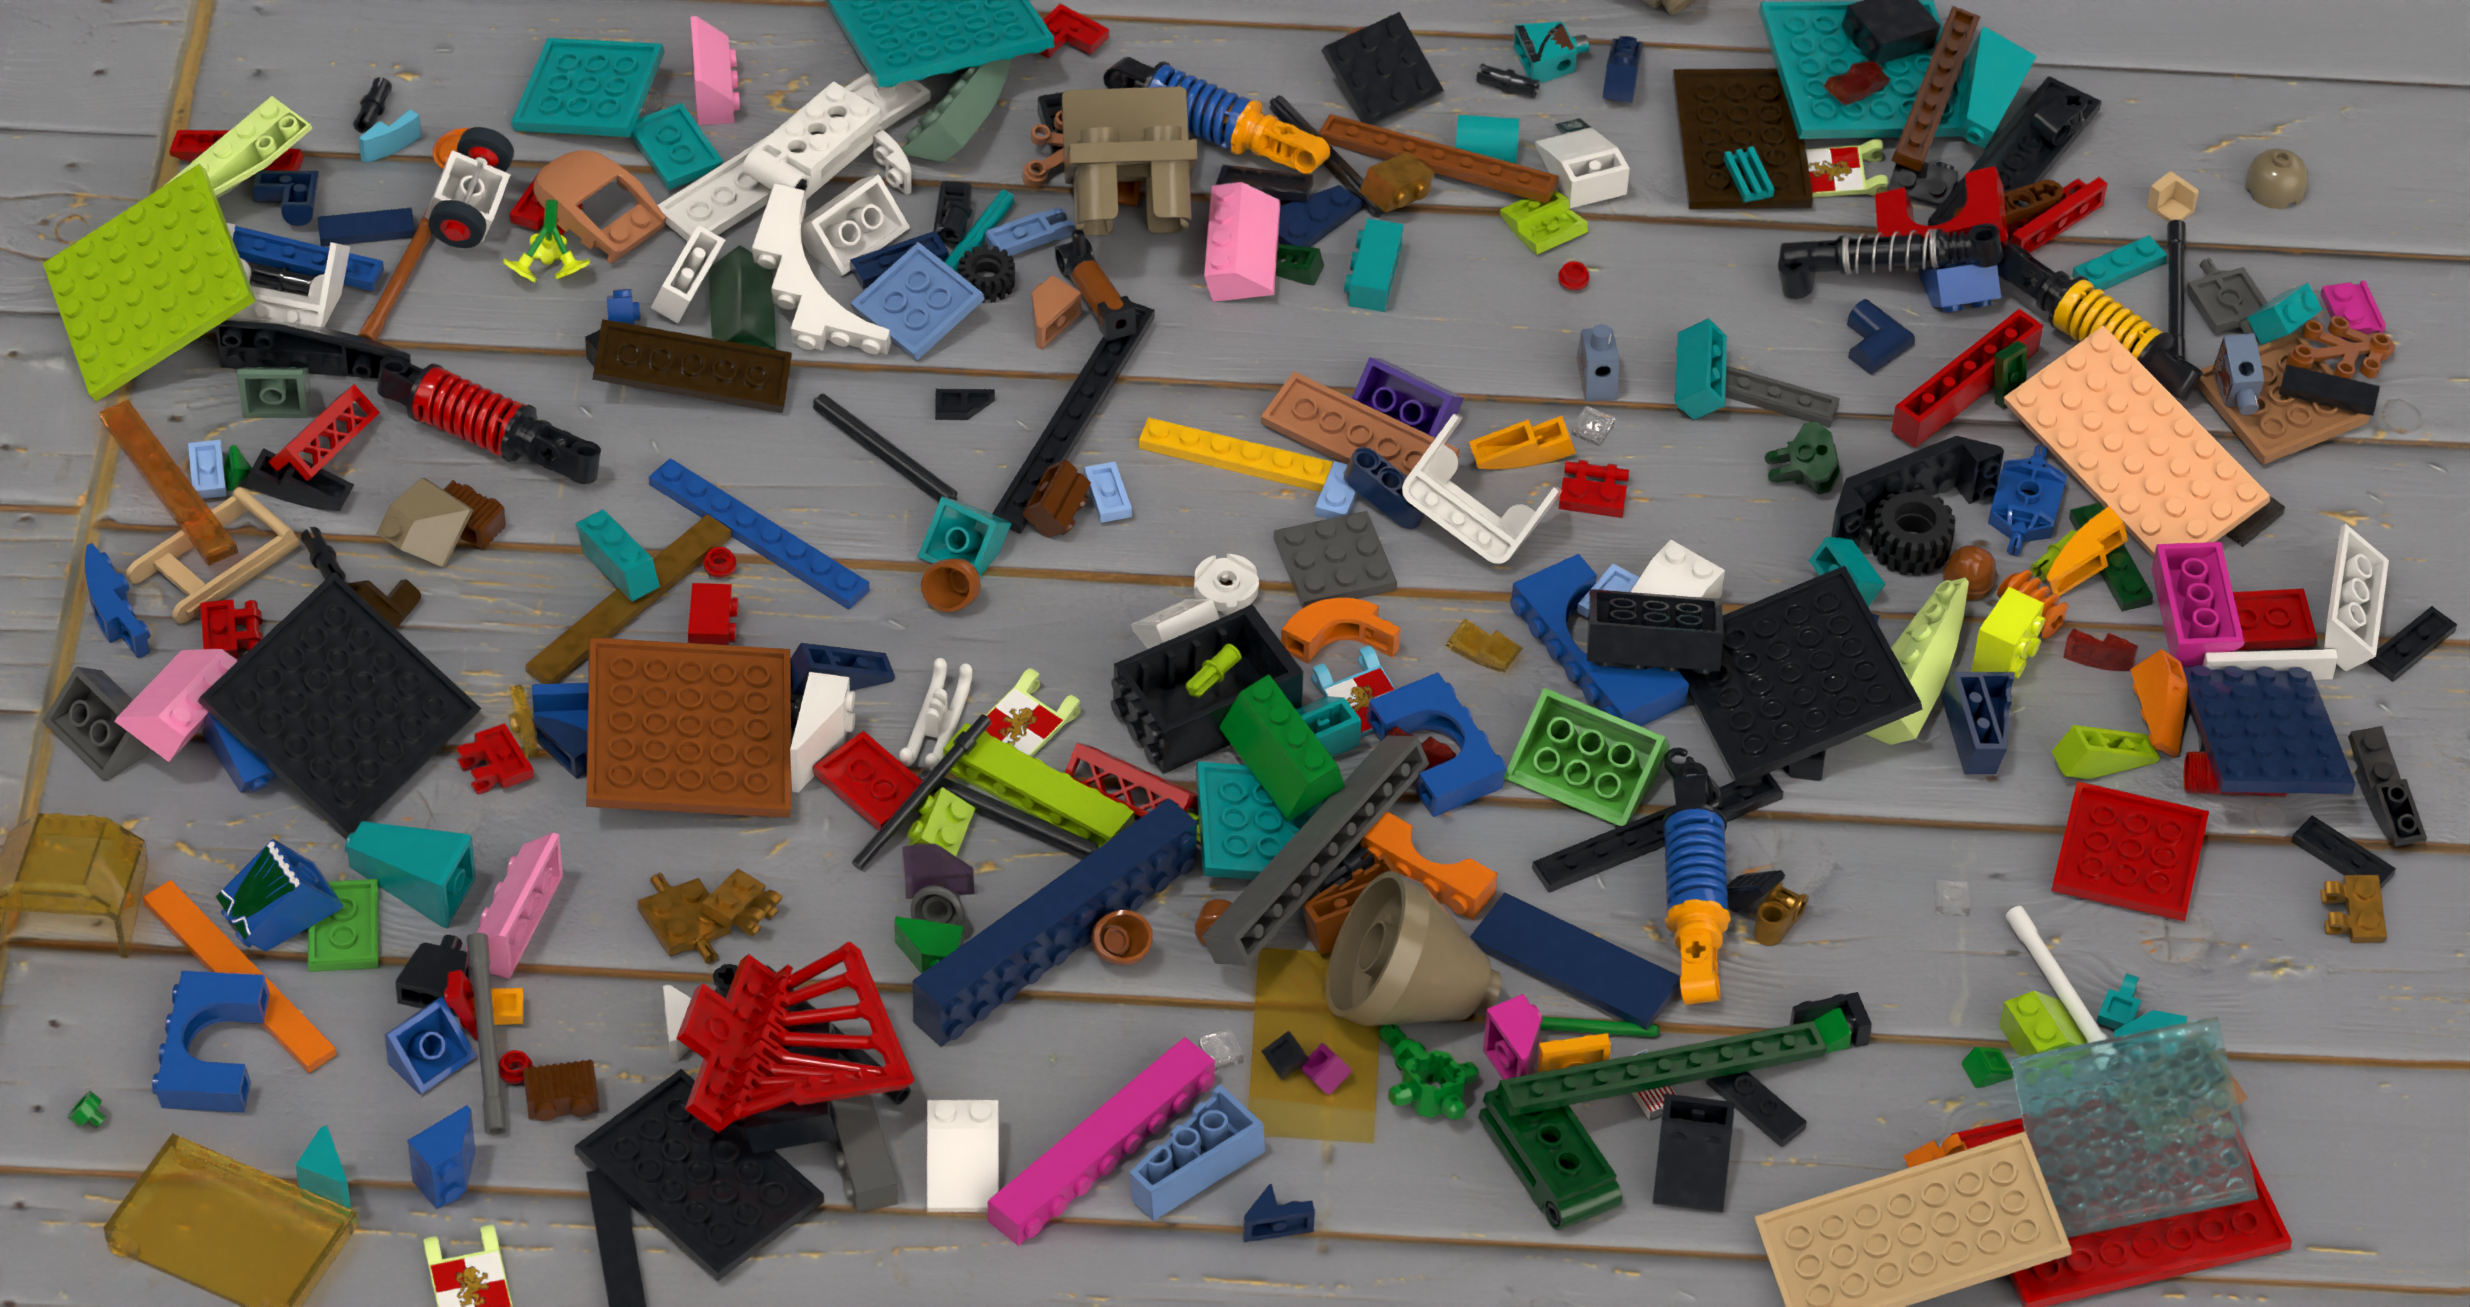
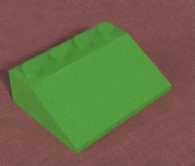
(1586, 758)

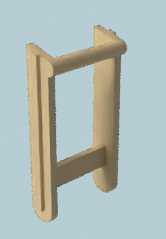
(165, 555)

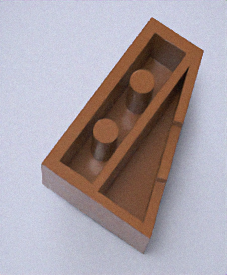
(1329, 909)

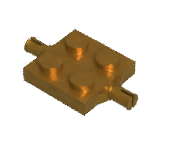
(677, 918)

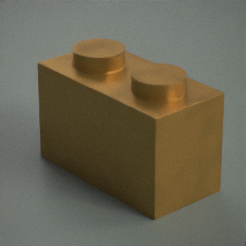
(1397, 182)

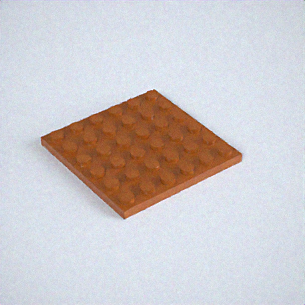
(689, 728)

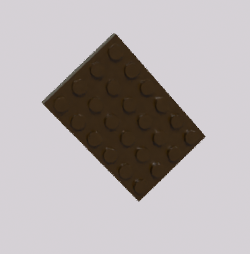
(1732, 112)

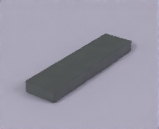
(1780, 396)

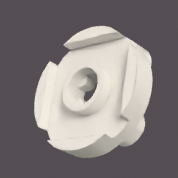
(1232, 597)

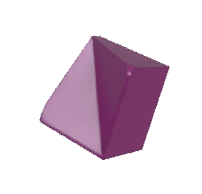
(1326, 1069)

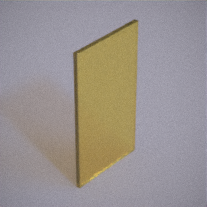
(1294, 999)

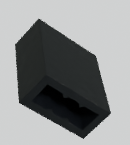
(1890, 28)

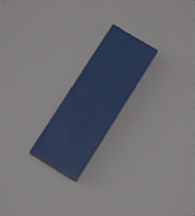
(1576, 961)

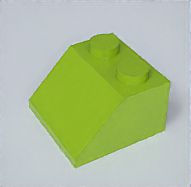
(2038, 1024)

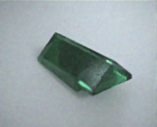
(742, 300)

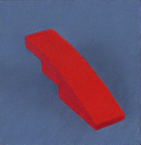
(192, 143)

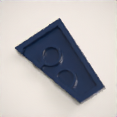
(1310, 221)

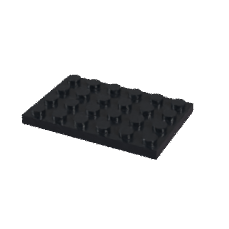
(698, 1182)

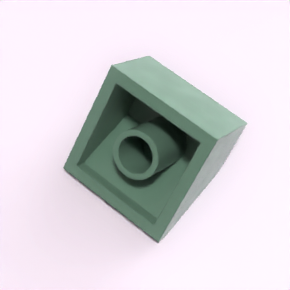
(274, 392)

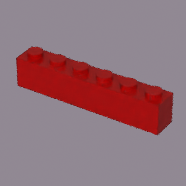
(1961, 380)

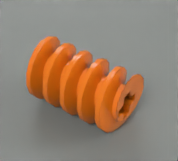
(2053, 613)

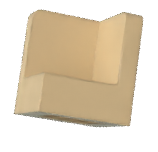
(2172, 198)

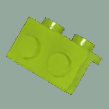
(941, 821)

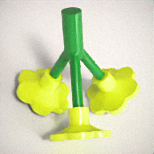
(547, 247)

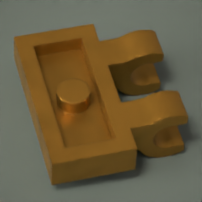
(741, 902)
(2363, 907)

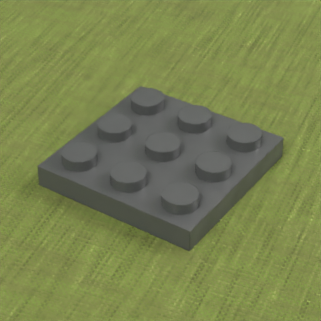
(1335, 559)

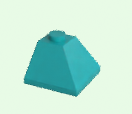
(964, 533)

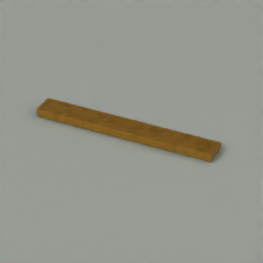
(618, 611)

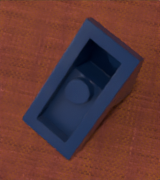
(1270, 1220)

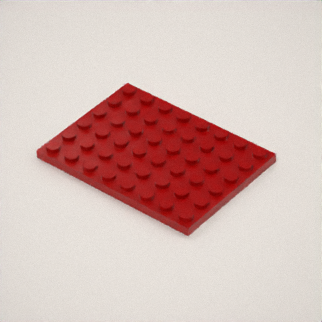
(2147, 1249)

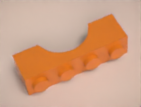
(1460, 885)

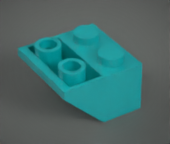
(1333, 723)

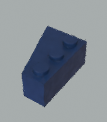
(1979, 718)

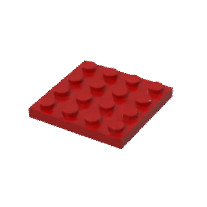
(2130, 851)

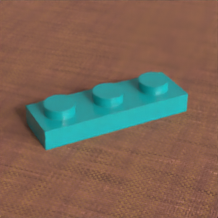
(2122, 263)

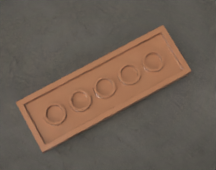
(1341, 425)

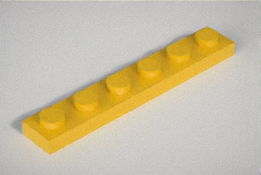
(1234, 454)

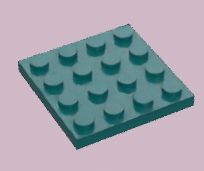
(588, 87)
(1240, 821)

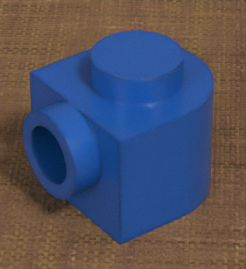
(622, 308)

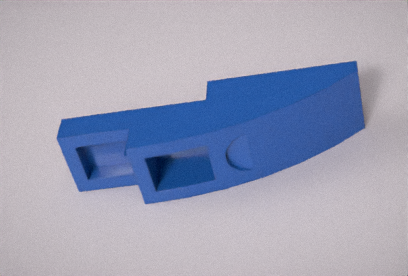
(110, 603)

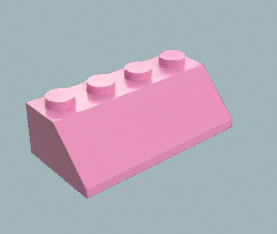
(1241, 242)
(168, 708)
(521, 902)

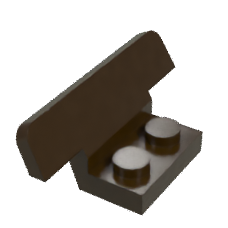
(392, 607)

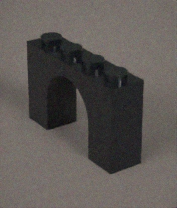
(794, 1123)

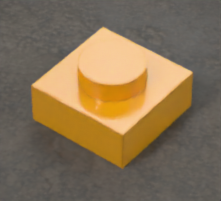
(508, 1005)

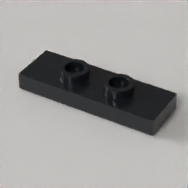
(1275, 183)
(1759, 1106)

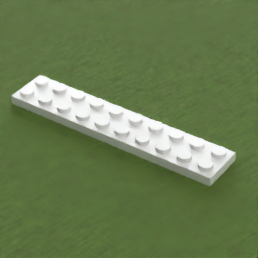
(731, 195)

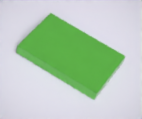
(352, 934)

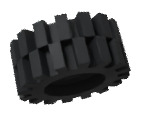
(990, 261)

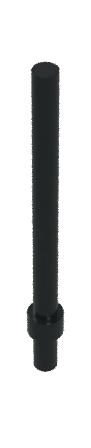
(963, 744)

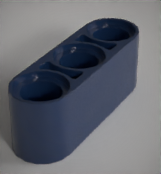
(1382, 486)

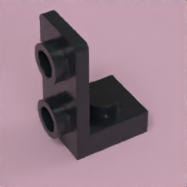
(1852, 1008)

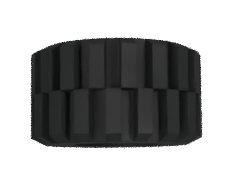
(1917, 514)

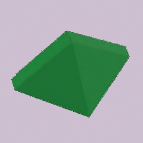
(235, 468)

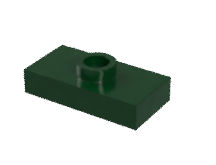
(2009, 370)

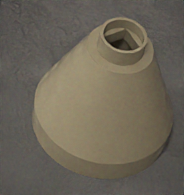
(1406, 960)

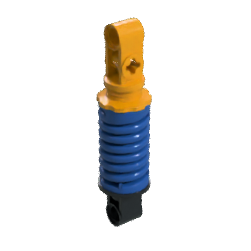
(1225, 117)
(1696, 885)

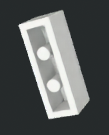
(687, 274)

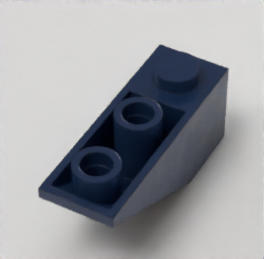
(1622, 69)

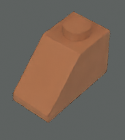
(1053, 309)

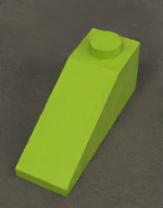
(2099, 752)

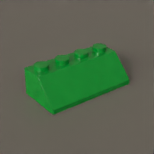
(1280, 749)

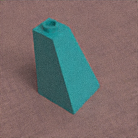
(1989, 83)
(416, 865)

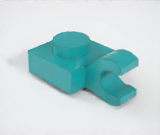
(2120, 1006)

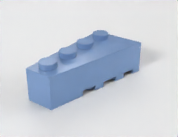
(1197, 1155)

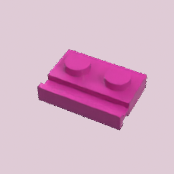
(2355, 305)

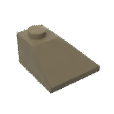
(425, 522)

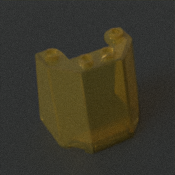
(74, 869)

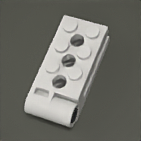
(815, 141)

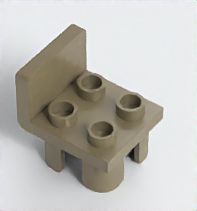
(1128, 139)

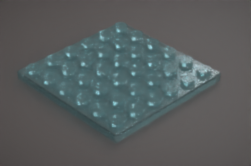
(2136, 1126)

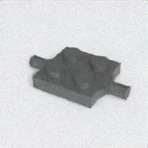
(2225, 297)

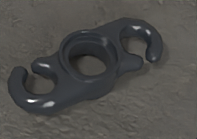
(1689, 767)

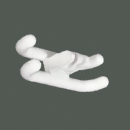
(934, 716)

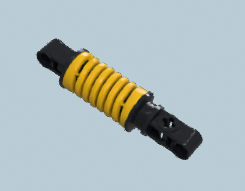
(2082, 310)

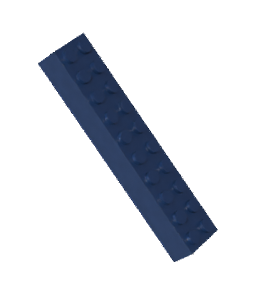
(1053, 923)

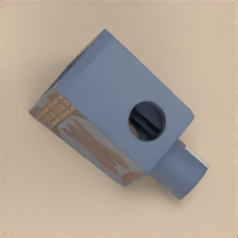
(1596, 349)
(2239, 372)

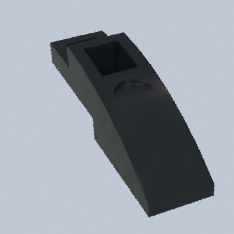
(2383, 788)

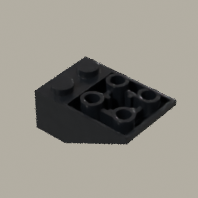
(1693, 1152)

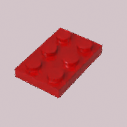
(2275, 619)
(867, 778)

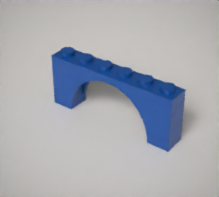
(1547, 602)

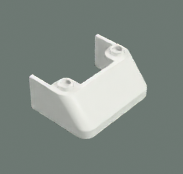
(294, 308)
(1434, 494)

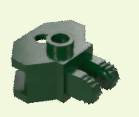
(1811, 458)

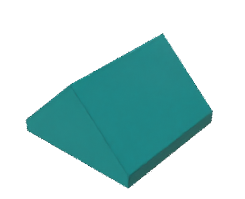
(321, 1169)

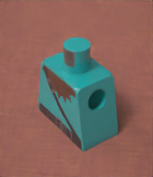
(1547, 49)

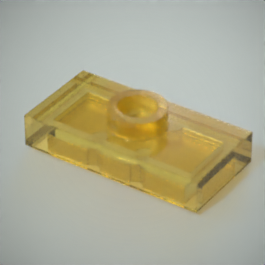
(522, 722)

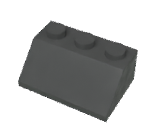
(85, 722)

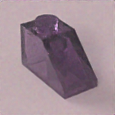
(934, 866)

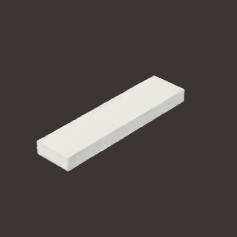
(2319, 662)

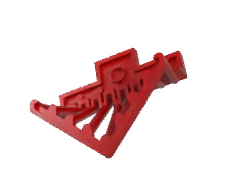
(744, 1038)

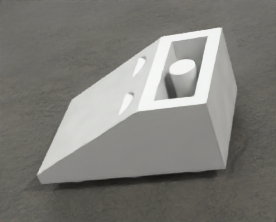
(1586, 165)

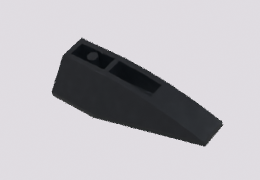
(288, 345)

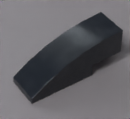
(320, 492)

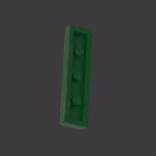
(2122, 573)

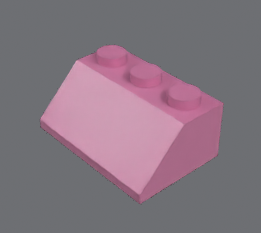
(713, 74)

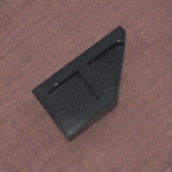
(961, 403)

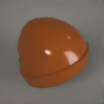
(1976, 566)
(950, 584)
(1122, 937)

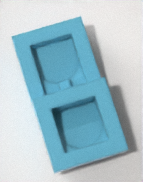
(386, 140)

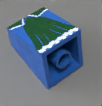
(276, 897)

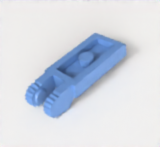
(1030, 231)

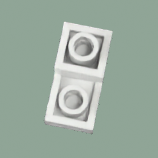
(890, 154)

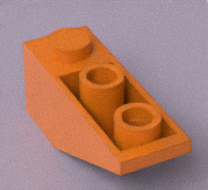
(2163, 697)

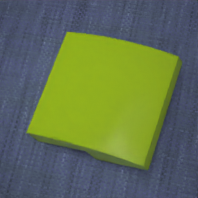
(1543, 224)

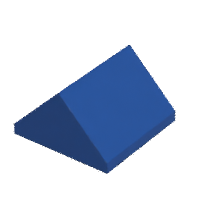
(428, 1047)

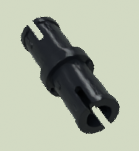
(1508, 80)
(372, 104)
(321, 555)

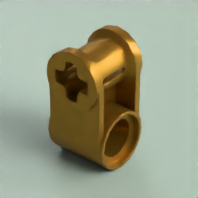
(1778, 914)

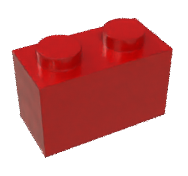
(712, 614)

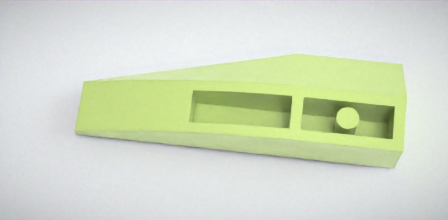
(250, 145)
(1926, 655)

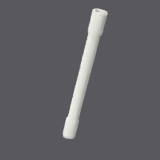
(2029, 935)

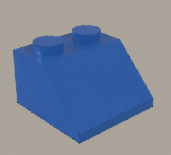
(1960, 285)
(443, 1157)

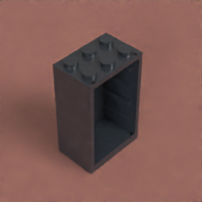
(1154, 696)

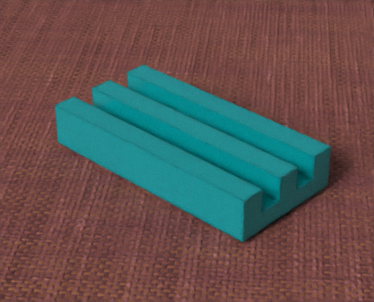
(1743, 157)

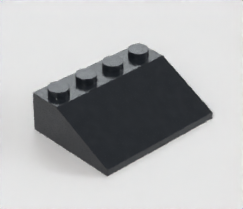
(1655, 631)

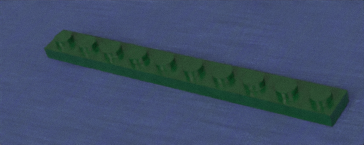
(1661, 1068)

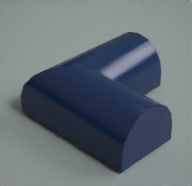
(292, 188)
(1882, 334)

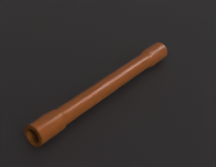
(376, 320)

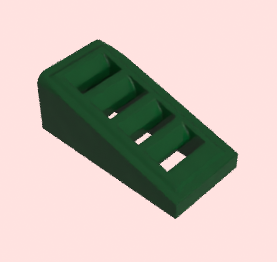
(1307, 265)

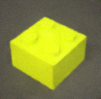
(2009, 634)

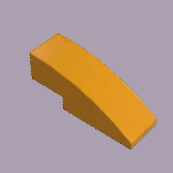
(1523, 445)
(2086, 551)

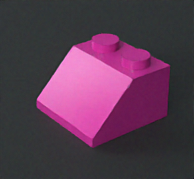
(1512, 1037)

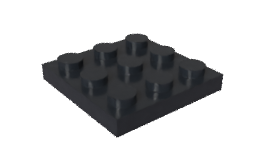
(1382, 70)

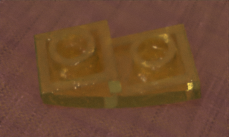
(1487, 650)

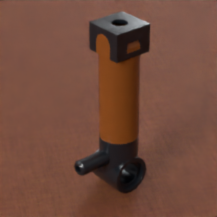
(1114, 312)

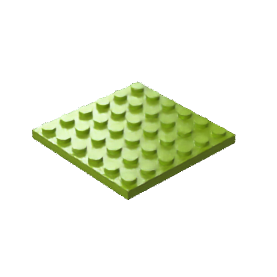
(148, 282)

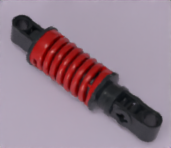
(486, 419)

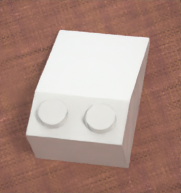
(1681, 573)
(820, 724)
(961, 1155)

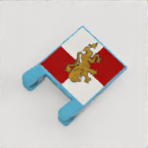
(1357, 688)

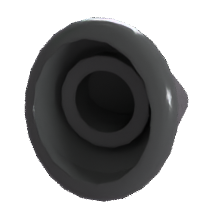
(937, 905)

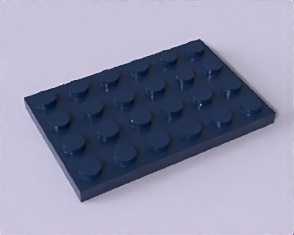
(2267, 731)

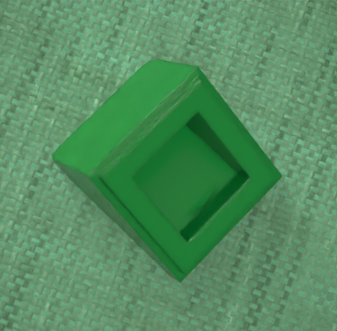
(1834, 1030)
(1986, 1066)

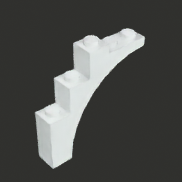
(795, 286)

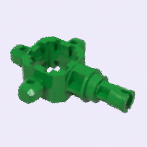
(1418, 1068)

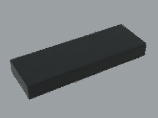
(2329, 390)
(2412, 643)
(2340, 851)

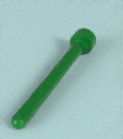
(1597, 1027)

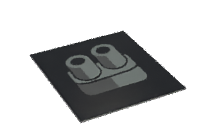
(1572, 125)

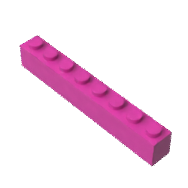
(1101, 1141)

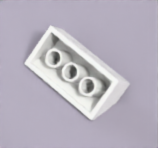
(2355, 600)

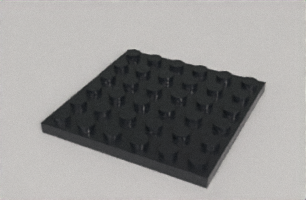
(1799, 677)
(339, 705)

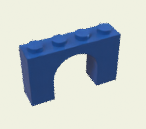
(1434, 706)
(200, 1002)

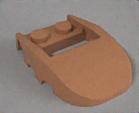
(580, 175)

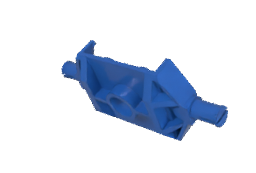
(2027, 516)

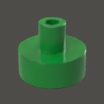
(87, 1110)

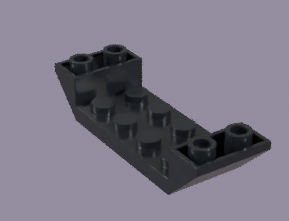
(1938, 468)

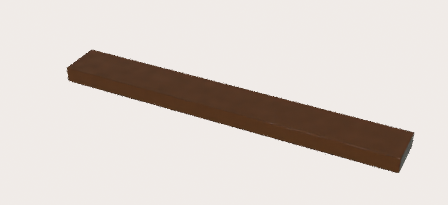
(1935, 89)

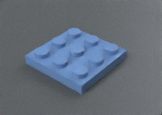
(917, 300)

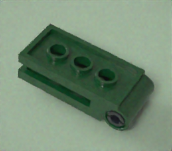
(1553, 1161)

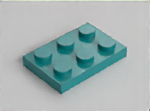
(675, 146)

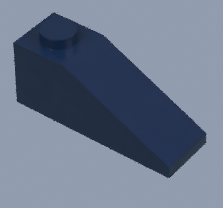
(861, 666)

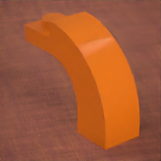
(1335, 621)

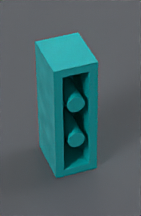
(1374, 265)
(1701, 369)
(617, 555)

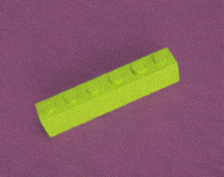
(1040, 789)

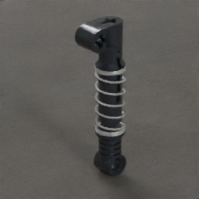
(1802, 260)

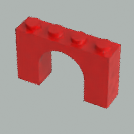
(1983, 205)

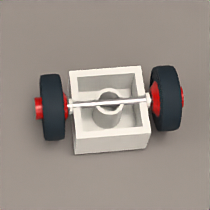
(470, 188)

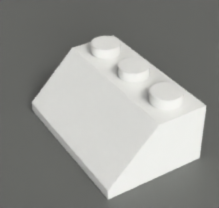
(853, 224)

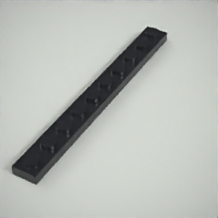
(1072, 417)

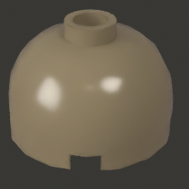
(2277, 178)

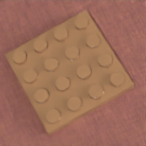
(2281, 422)

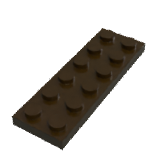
(692, 366)

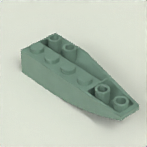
(958, 113)

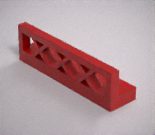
(2059, 217)
(317, 428)
(1131, 773)

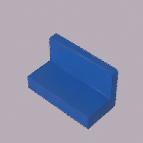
(562, 702)

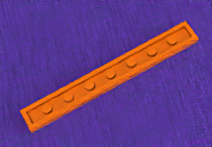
(220, 955)

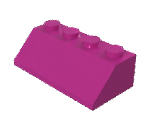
(2196, 601)

